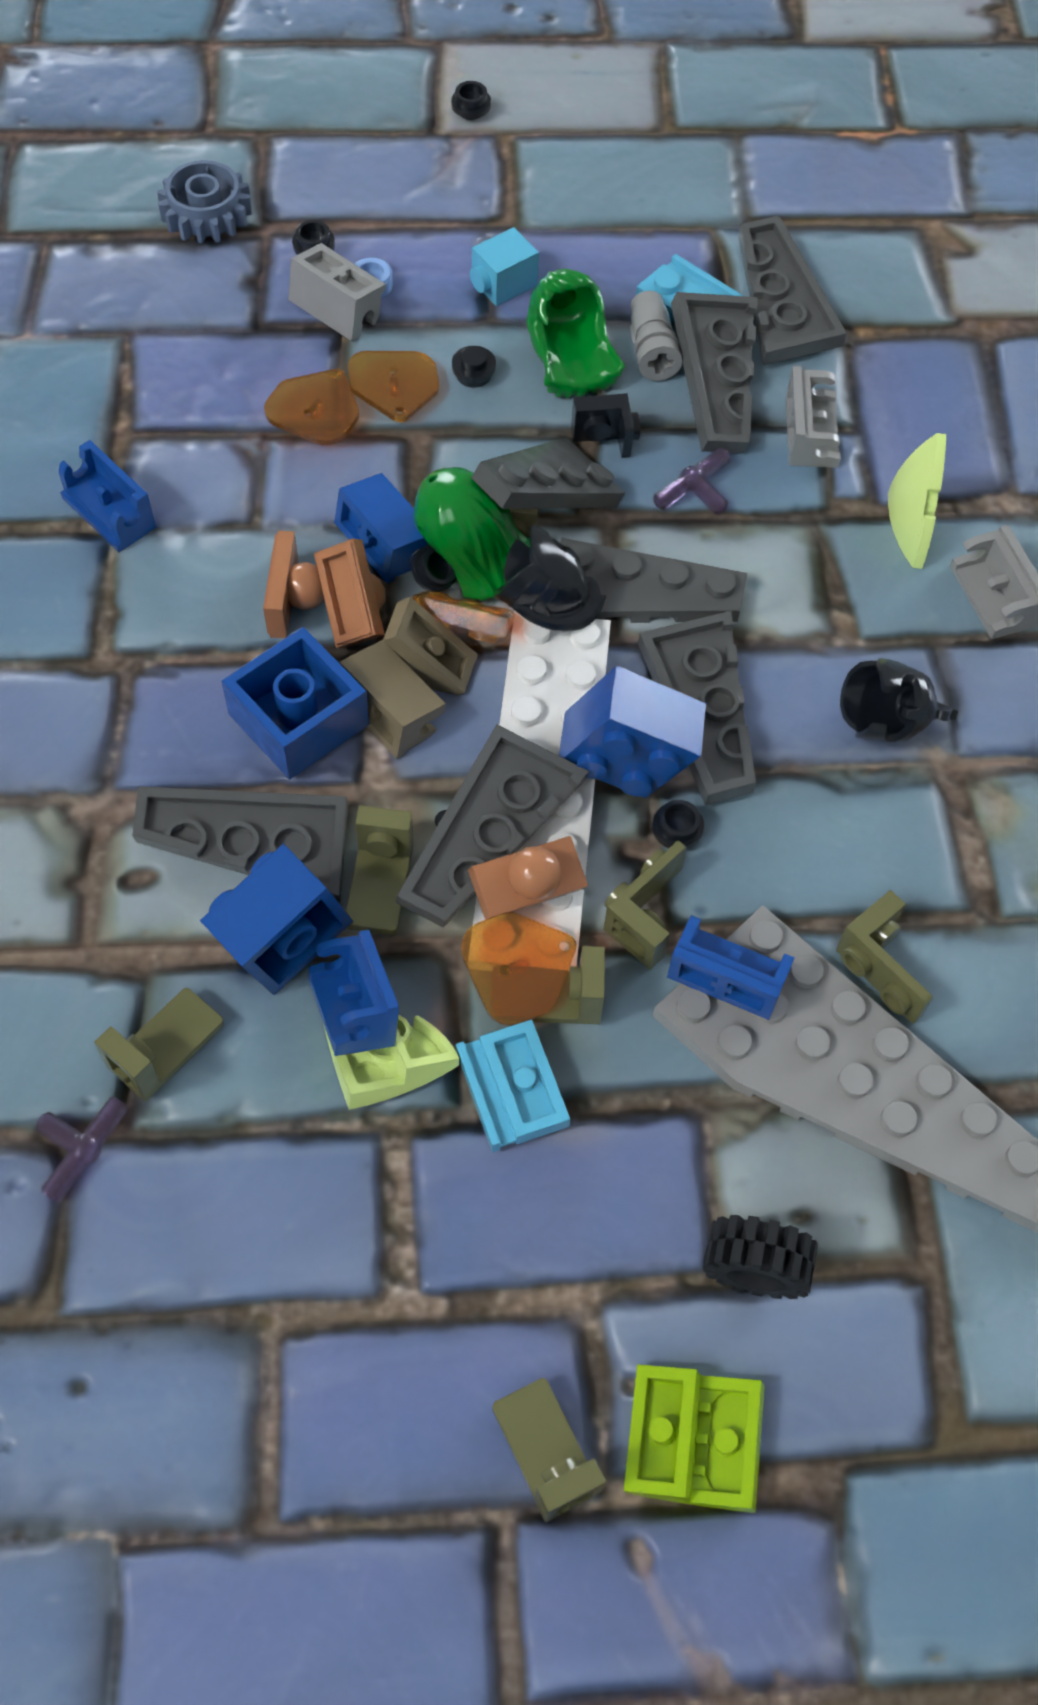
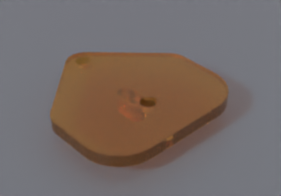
(403, 391)
(326, 399)
(533, 964)

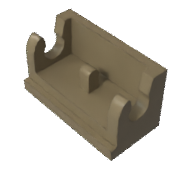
(396, 698)

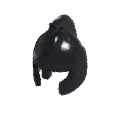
(549, 584)
(890, 701)

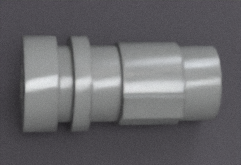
(653, 337)

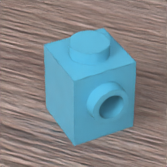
(504, 266)

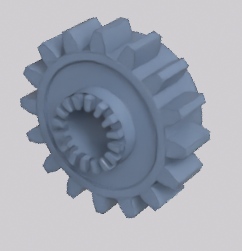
(204, 200)

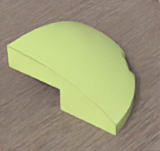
(915, 498)
(384, 1073)

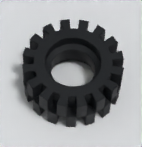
(760, 1257)

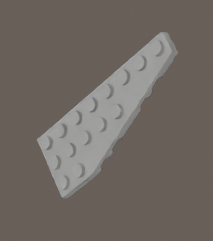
(858, 1074)

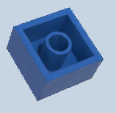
(296, 702)
(633, 732)
(276, 918)

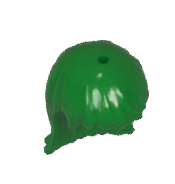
(571, 334)
(466, 529)

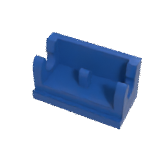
(107, 498)
(383, 520)
(728, 970)
(354, 995)

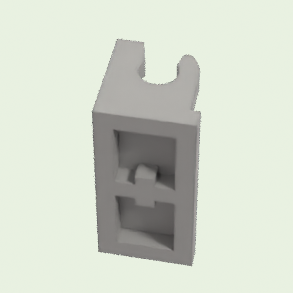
(334, 290)
(811, 419)
(999, 582)

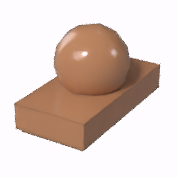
(289, 585)
(350, 593)
(527, 877)

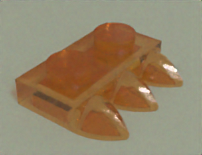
(483, 621)

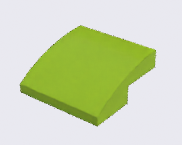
(695, 1438)

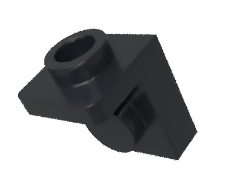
(604, 419)

